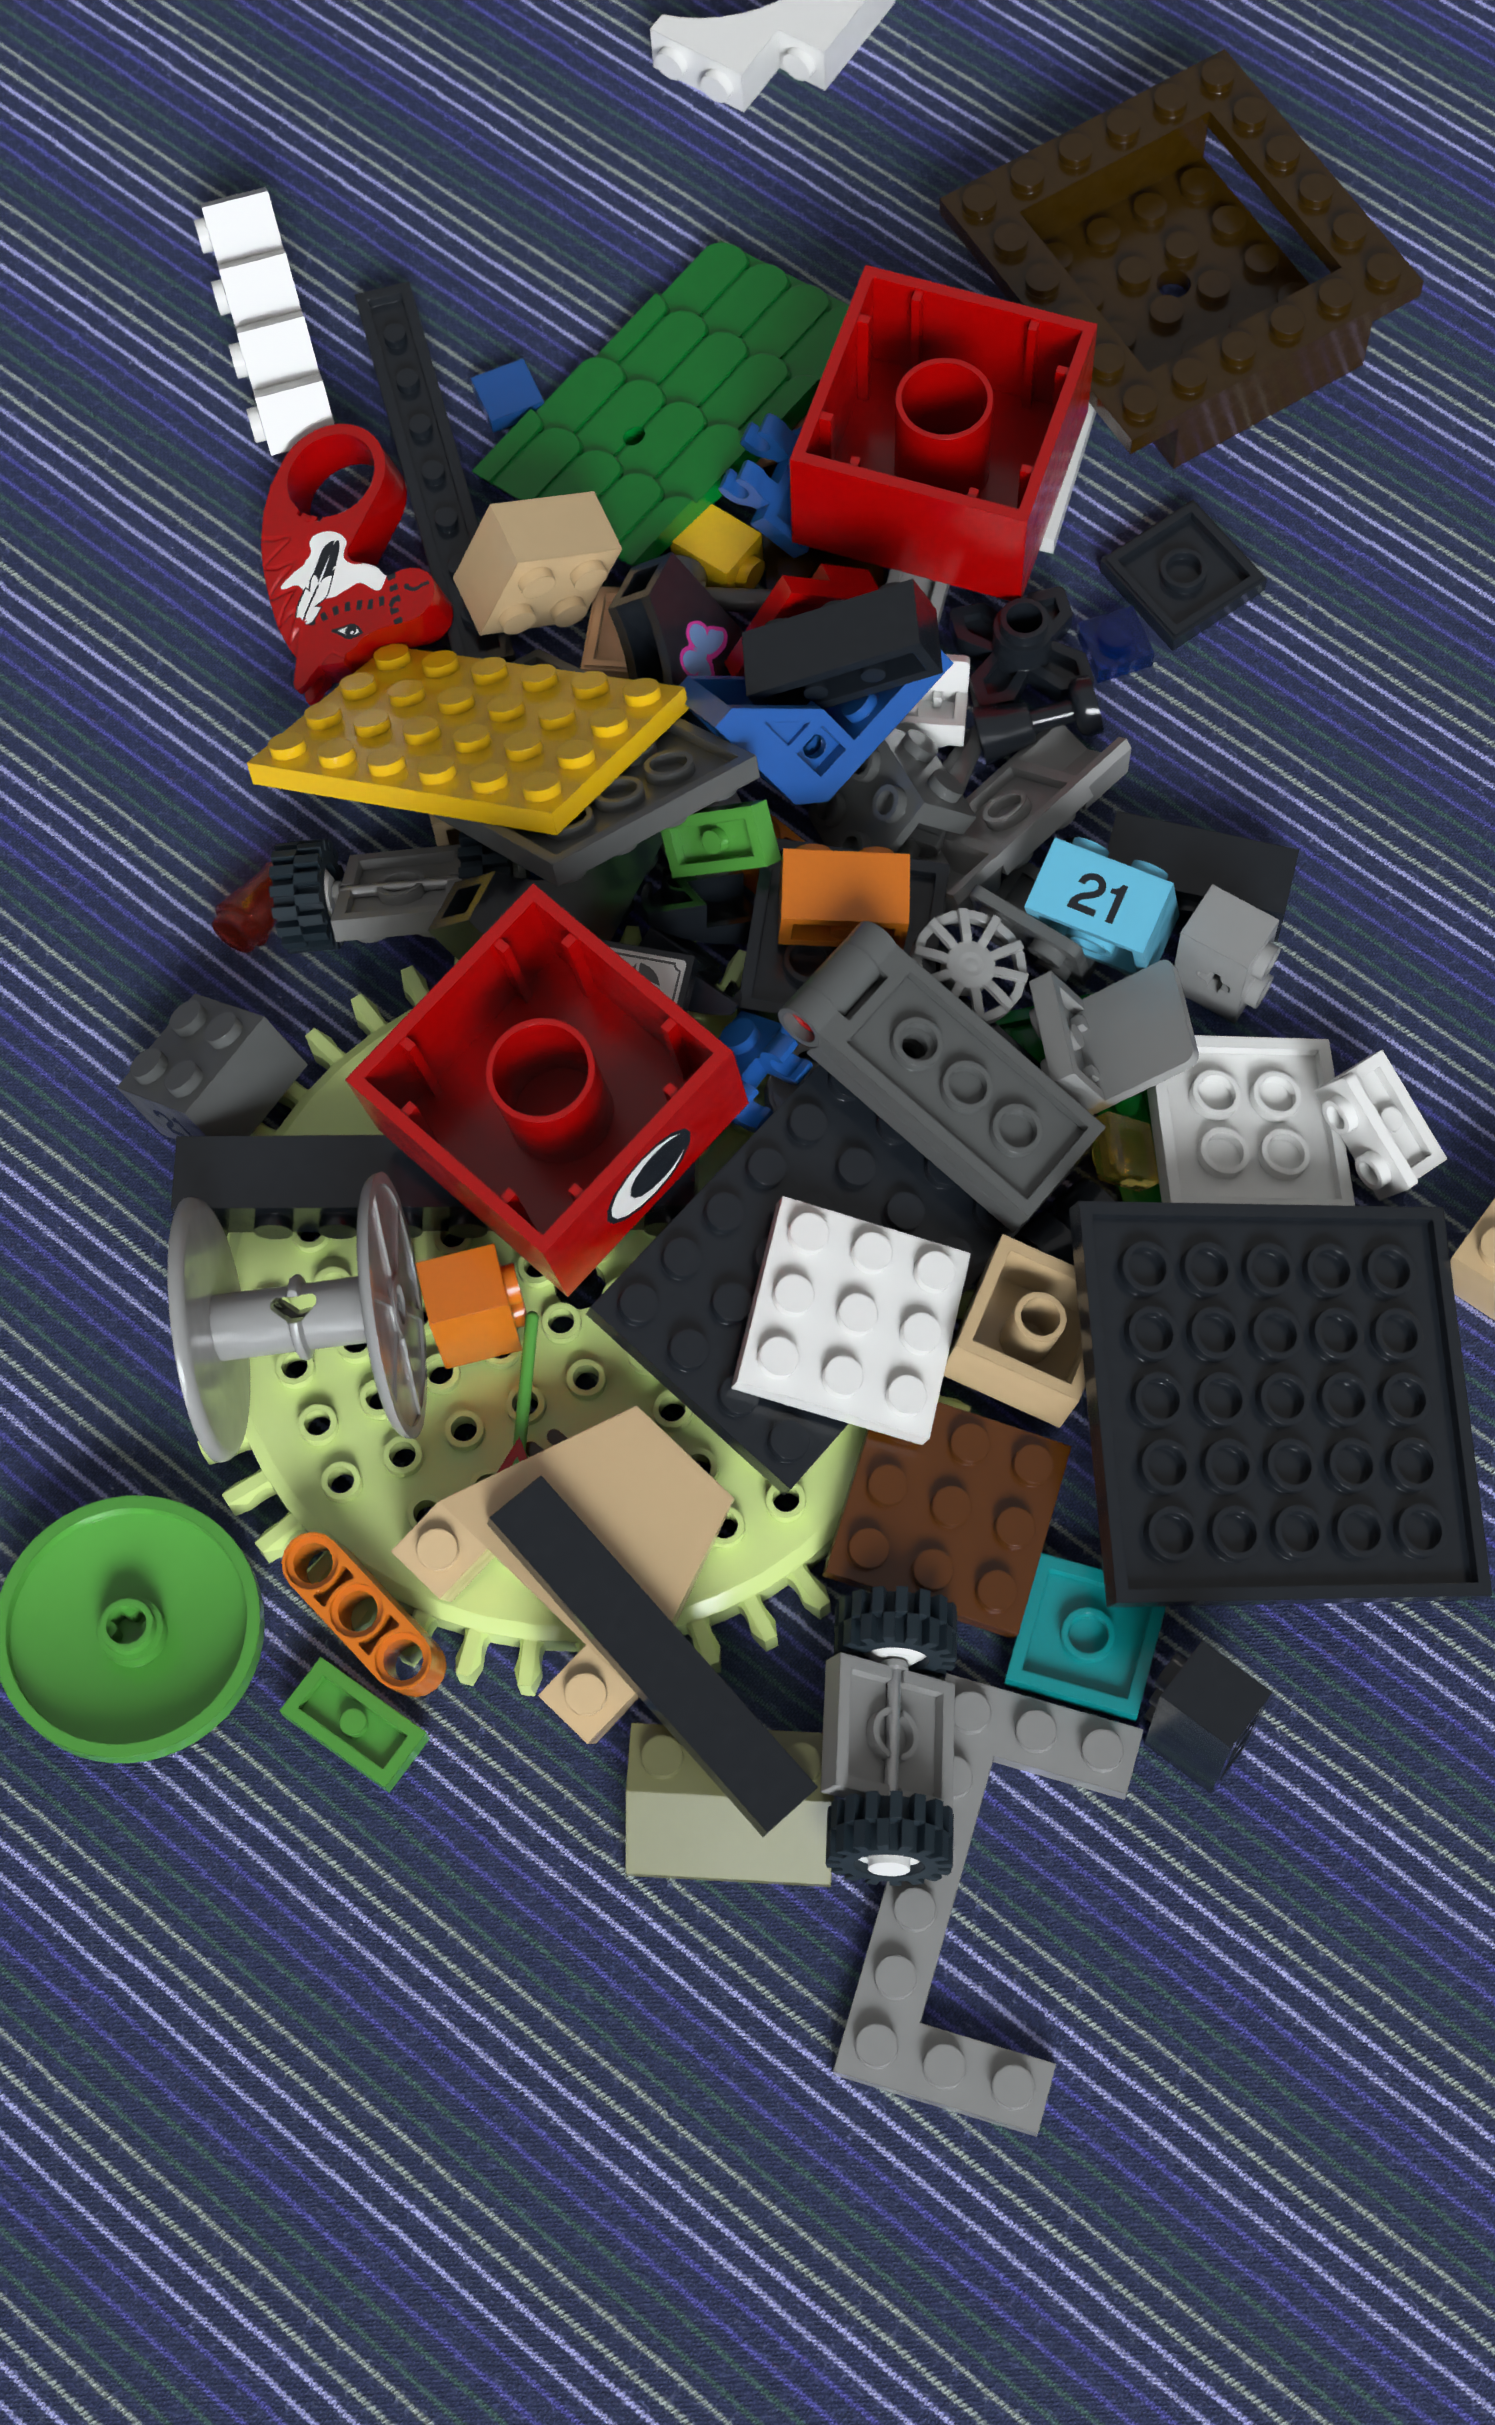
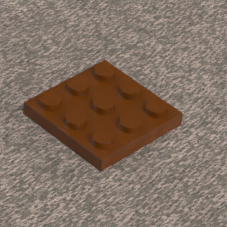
(952, 1516)

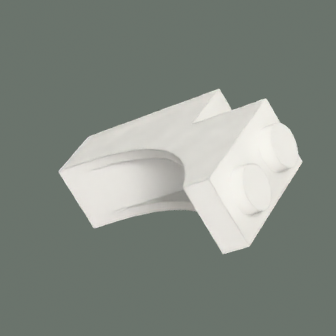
(741, 52)

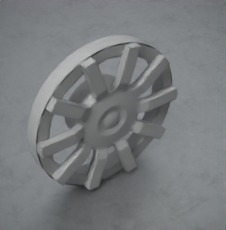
(970, 965)

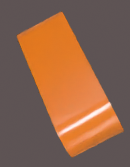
(334, 1603)

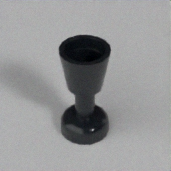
(1013, 726)

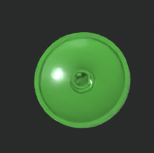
(129, 1629)

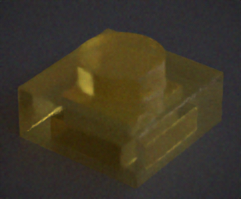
(1125, 1153)

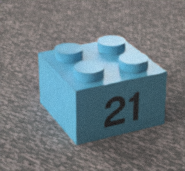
(1104, 906)

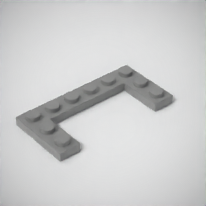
(884, 2030)

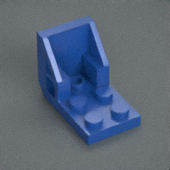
(802, 747)

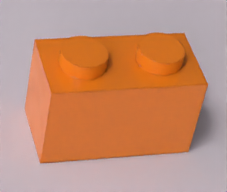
(833, 891)
(472, 1305)

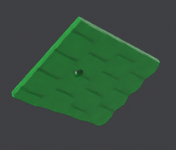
(671, 397)

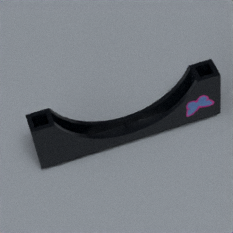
(666, 633)

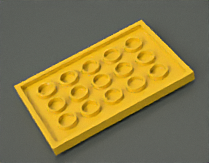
(470, 738)

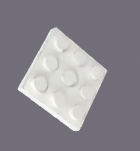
(1249, 1126)
(851, 1321)

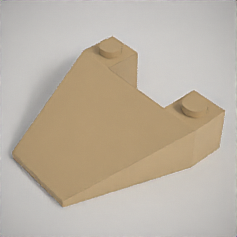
(638, 1499)

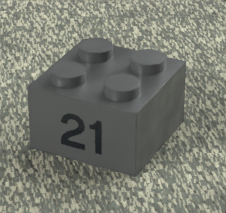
(211, 1071)

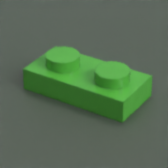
(722, 840)
(354, 1724)

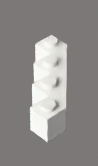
(267, 319)

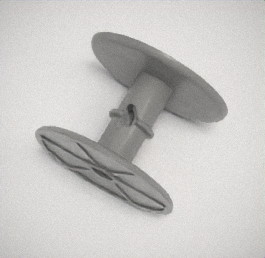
(222, 1327)

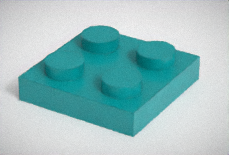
(1079, 1647)

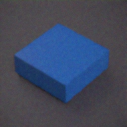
(506, 394)

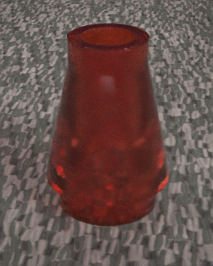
(246, 914)

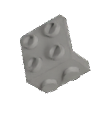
(1115, 1038)

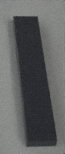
(652, 1656)

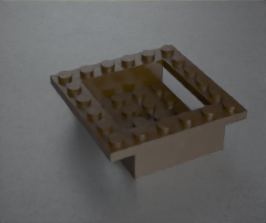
(1134, 207)

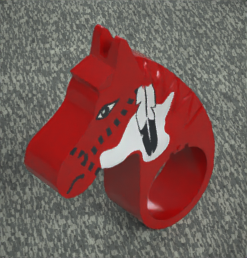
(325, 573)

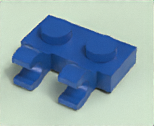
(756, 489)
(760, 1050)

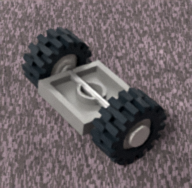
(378, 894)
(890, 1737)

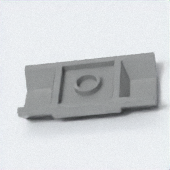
(1024, 806)

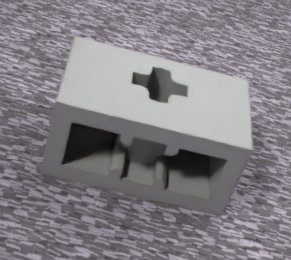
(1227, 954)

